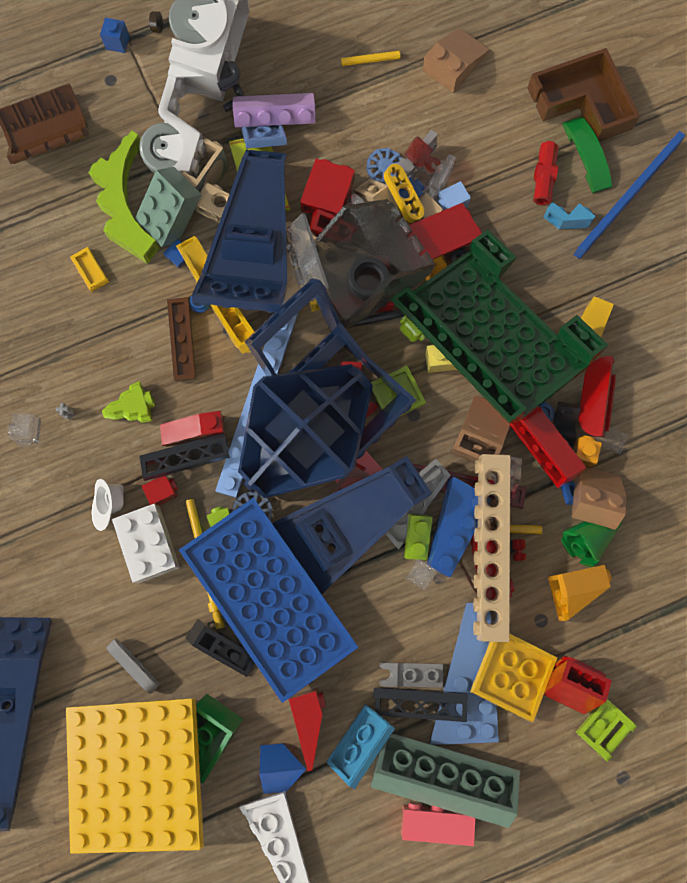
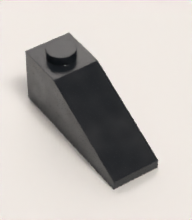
(220, 647)

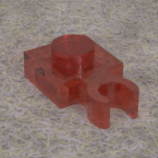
(419, 154)

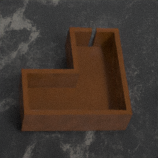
(587, 85)

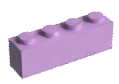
(274, 110)

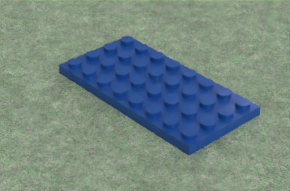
(268, 599)

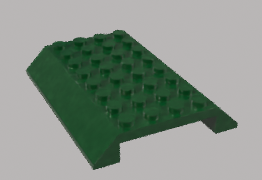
(494, 334)

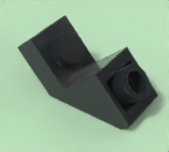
(565, 421)

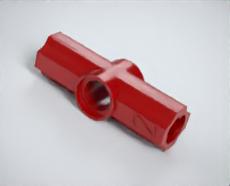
(545, 173)

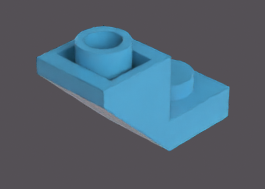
(579, 218)

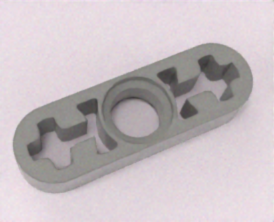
(133, 666)

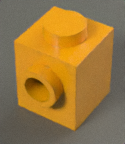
(587, 450)

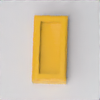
(89, 269)

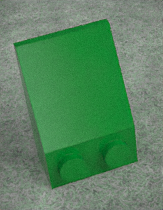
(215, 731)

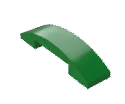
(590, 153)

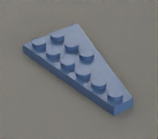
(481, 714)

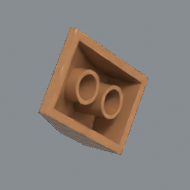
(454, 59)
(599, 498)

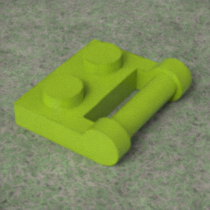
(600, 724)

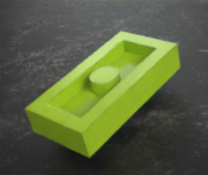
(417, 536)

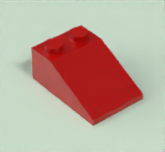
(307, 715)

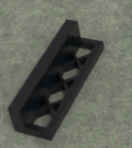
(182, 456)
(421, 695)

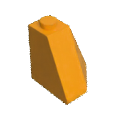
(577, 589)

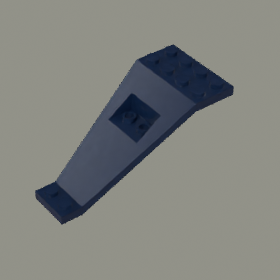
(249, 247)
(350, 521)
(21, 658)

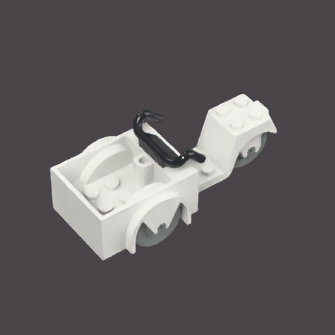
(199, 64)

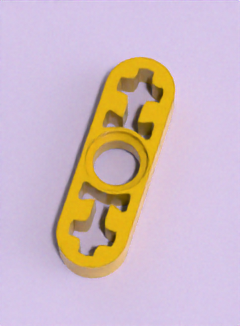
(406, 184)

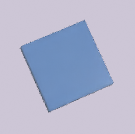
(264, 136)

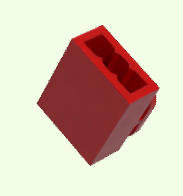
(327, 187)
(577, 685)

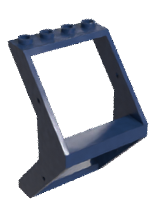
(326, 350)

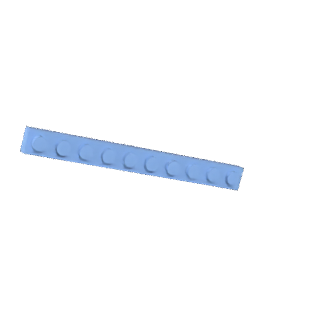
(274, 350)

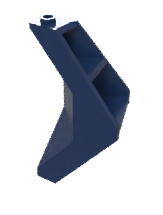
(304, 429)

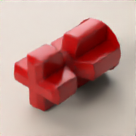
(519, 545)

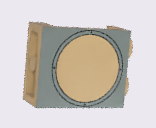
(213, 170)

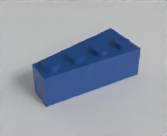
(454, 526)

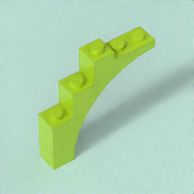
(113, 177)

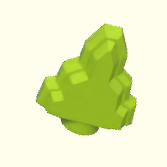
(132, 404)

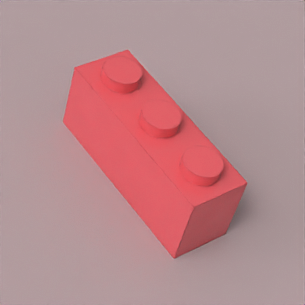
(436, 825)

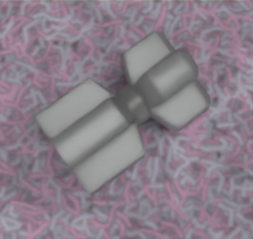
(65, 411)

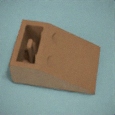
(481, 431)

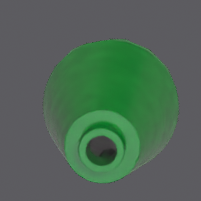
(588, 541)

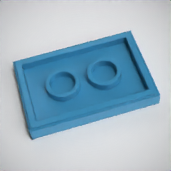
(360, 746)

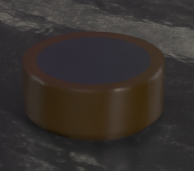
(156, 22)

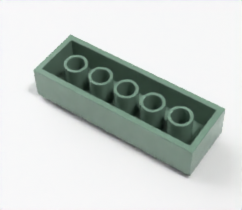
(447, 780)

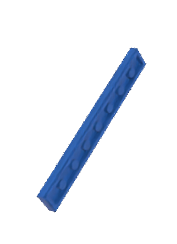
(629, 195)

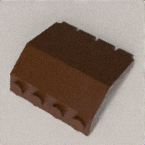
(42, 123)

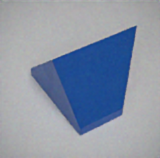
(278, 768)

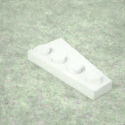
(274, 827)

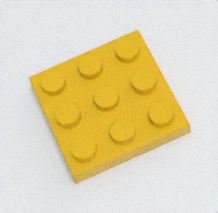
(514, 676)

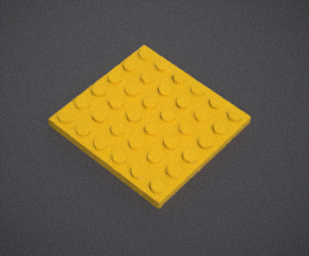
(134, 777)

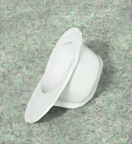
(107, 501)

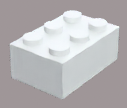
(146, 543)

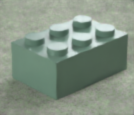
(167, 206)

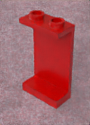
(446, 231)

